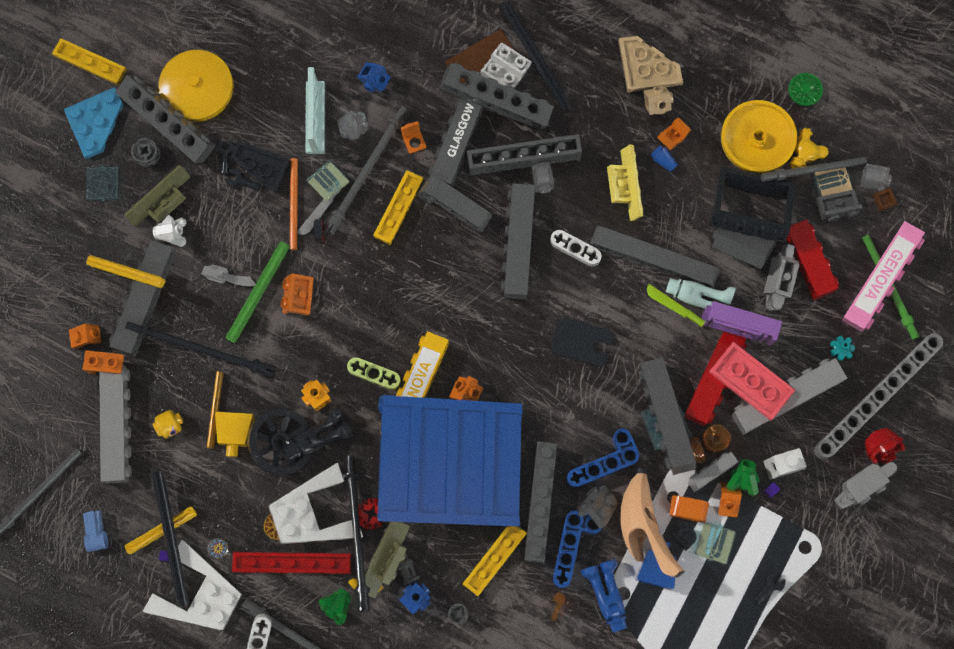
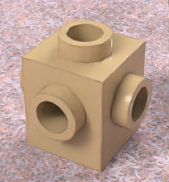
(658, 100)

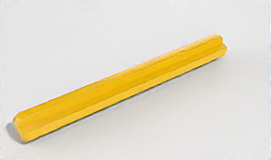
(126, 271)

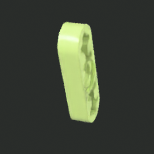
(385, 383)

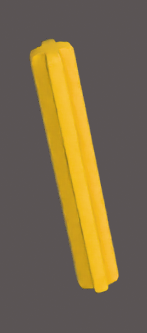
(157, 532)

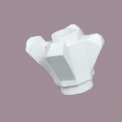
(170, 231)

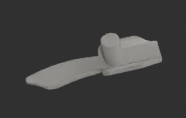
(220, 275)

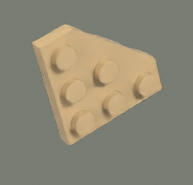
(646, 66)

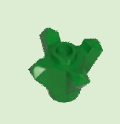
(744, 478)
(336, 605)

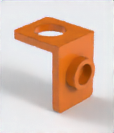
(411, 131)
(729, 501)

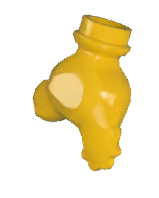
(807, 150)

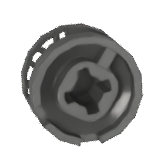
(145, 152)

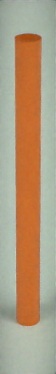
(293, 202)

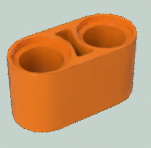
(689, 509)

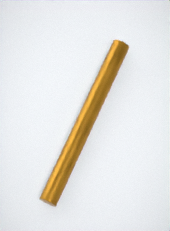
(214, 408)

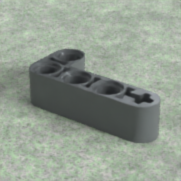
(454, 202)

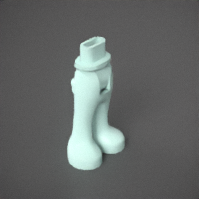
(691, 293)

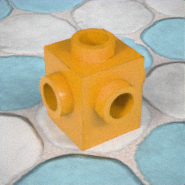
(318, 401)

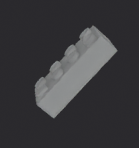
(714, 470)

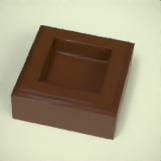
(884, 199)

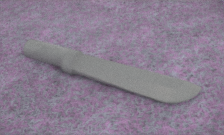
(317, 213)

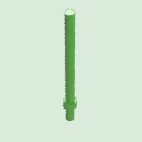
(906, 320)

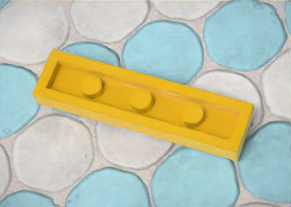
(89, 61)
(398, 207)
(494, 559)

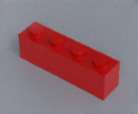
(812, 263)

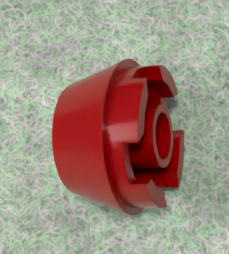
(883, 446)

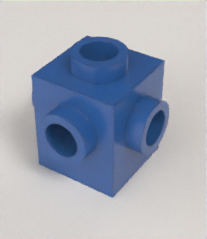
(374, 77)
(407, 598)

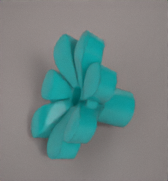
(842, 348)

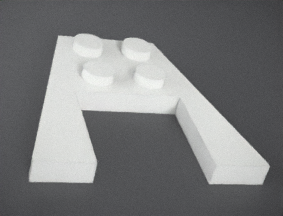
(295, 516)
(212, 603)

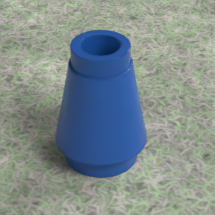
(664, 158)

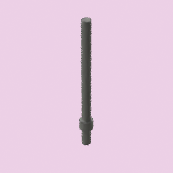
(781, 174)
(9, 521)

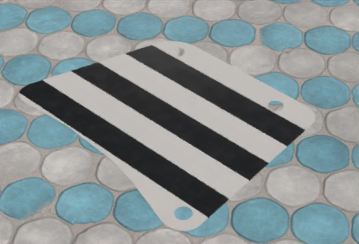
(714, 600)

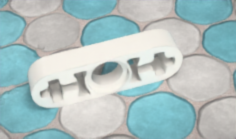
(590, 249)
(255, 628)

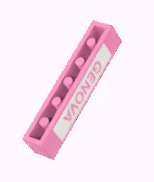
(883, 276)

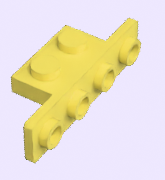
(625, 183)

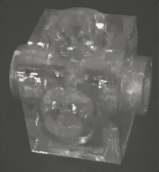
(353, 125)

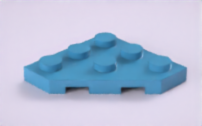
(94, 121)

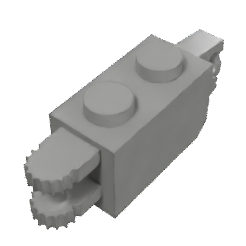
(781, 278)

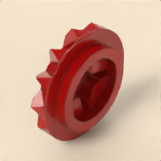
(366, 505)

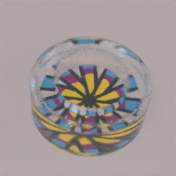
(217, 548)

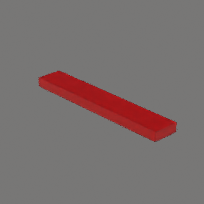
(291, 562)

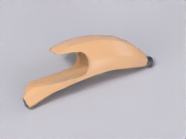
(639, 522)

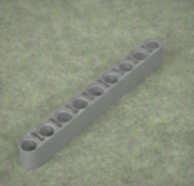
(886, 391)

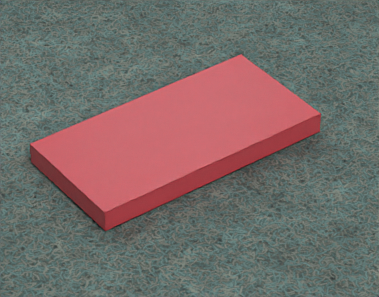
(752, 381)

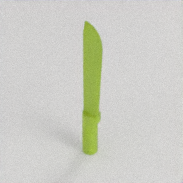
(665, 300)

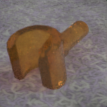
(559, 599)

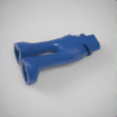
(611, 604)

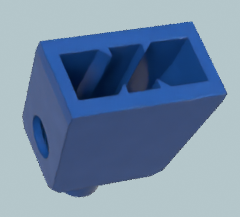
(652, 574)

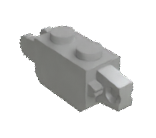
(864, 483)

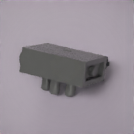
(744, 246)

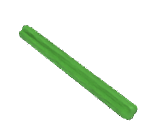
(257, 292)

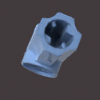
(95, 535)

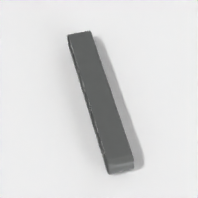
(654, 257)

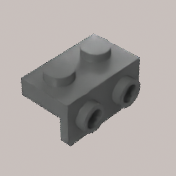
(838, 205)
(599, 505)

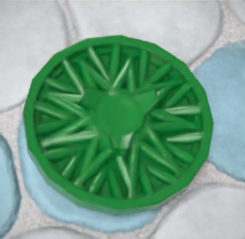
(805, 89)

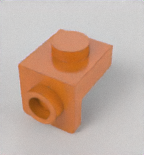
(674, 134)
(84, 335)

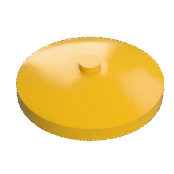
(196, 84)
(758, 136)

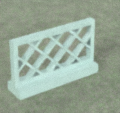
(315, 114)

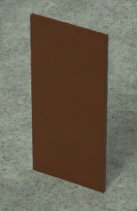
(479, 54)

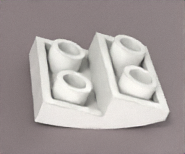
(506, 66)

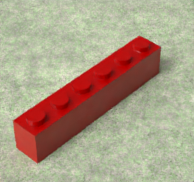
(709, 388)

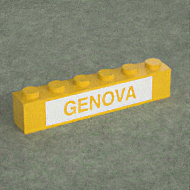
(424, 366)

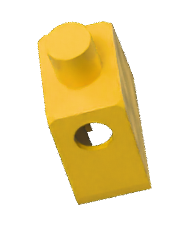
(233, 430)

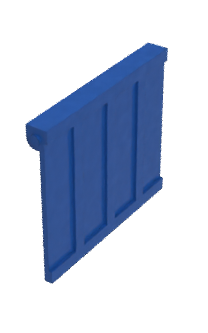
(449, 461)

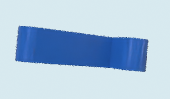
(600, 464)
(571, 550)

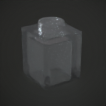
(542, 177)
(875, 177)

